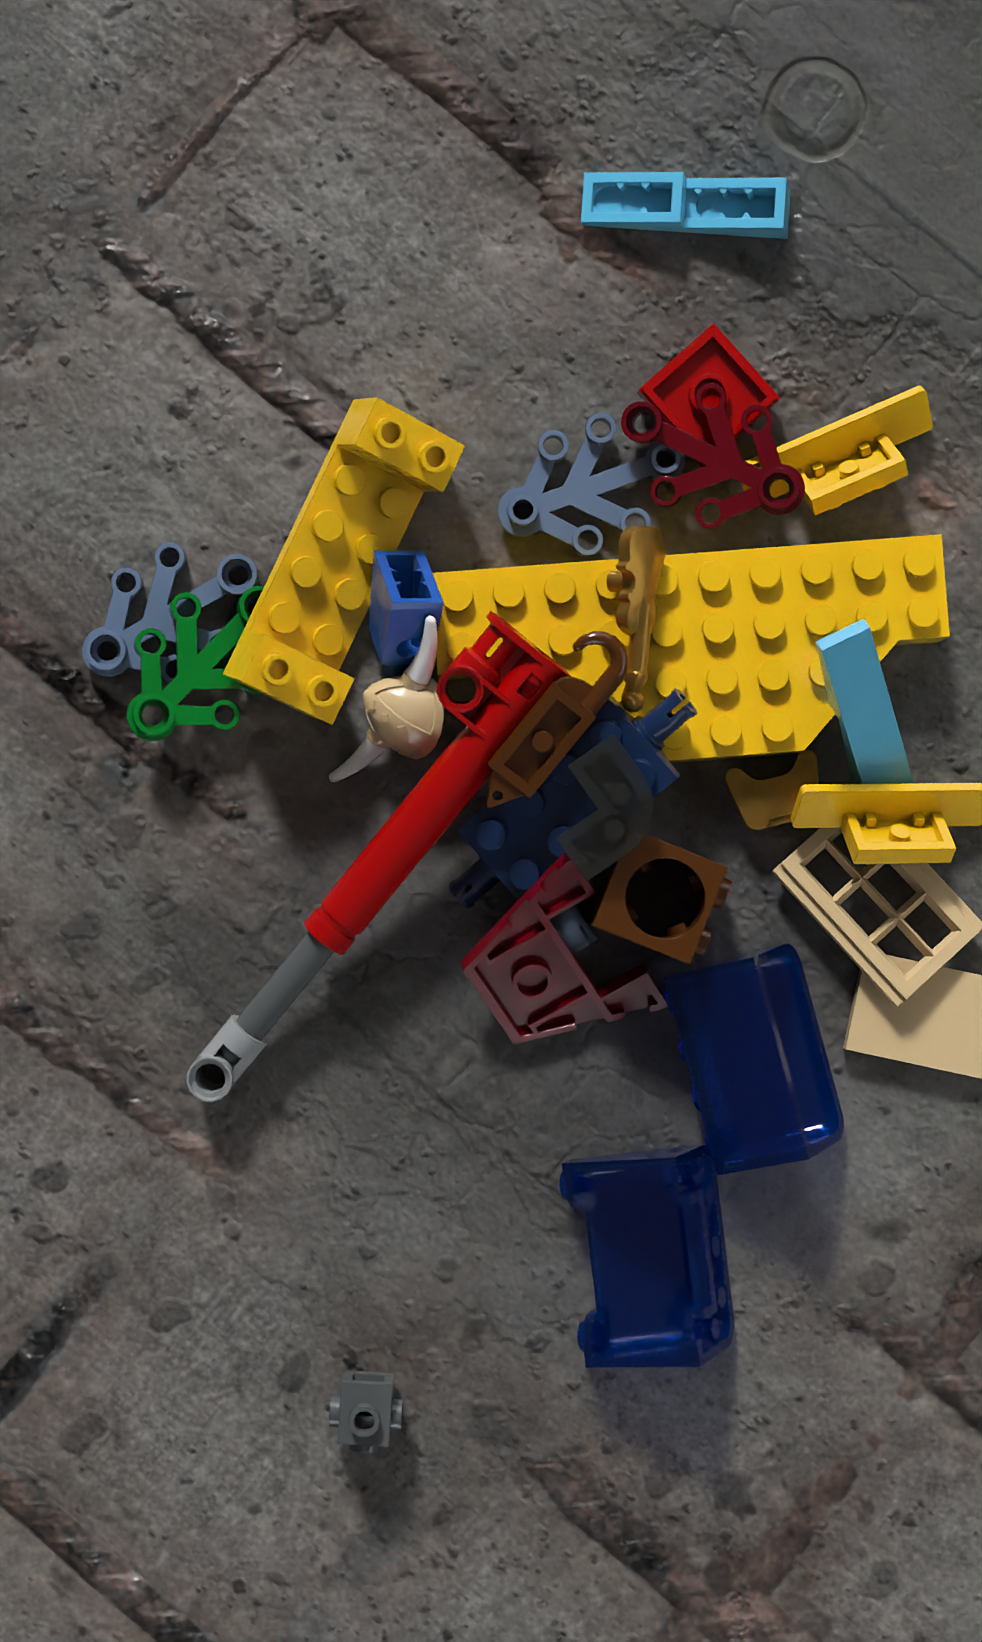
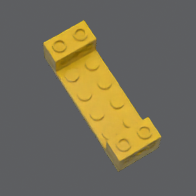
(325, 568)

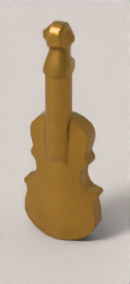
(640, 567)

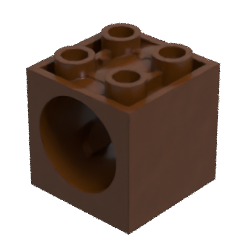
(680, 940)

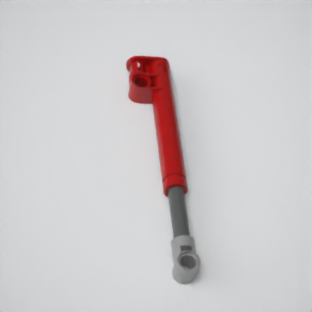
(505, 693)

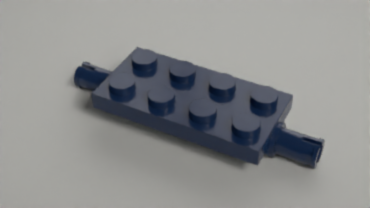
(520, 835)

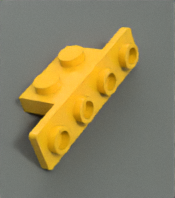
(854, 451)
(891, 819)

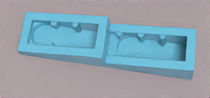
(687, 204)
(863, 706)

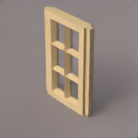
(854, 940)

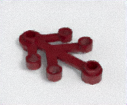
(721, 461)

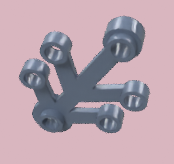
(581, 489)
(157, 611)

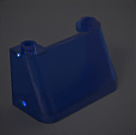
(652, 1258)

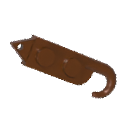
(554, 724)

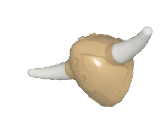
(401, 711)

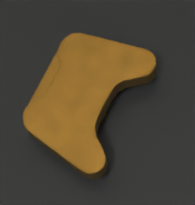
(771, 800)

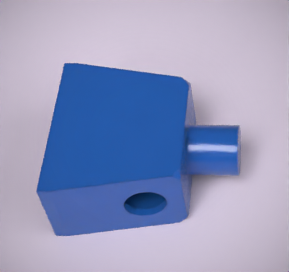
(395, 621)

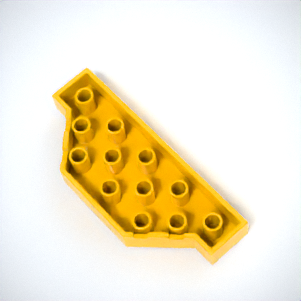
(726, 633)

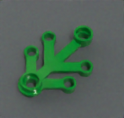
(193, 672)

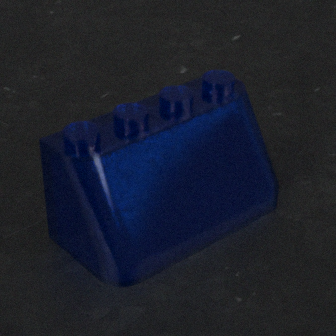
(756, 1059)

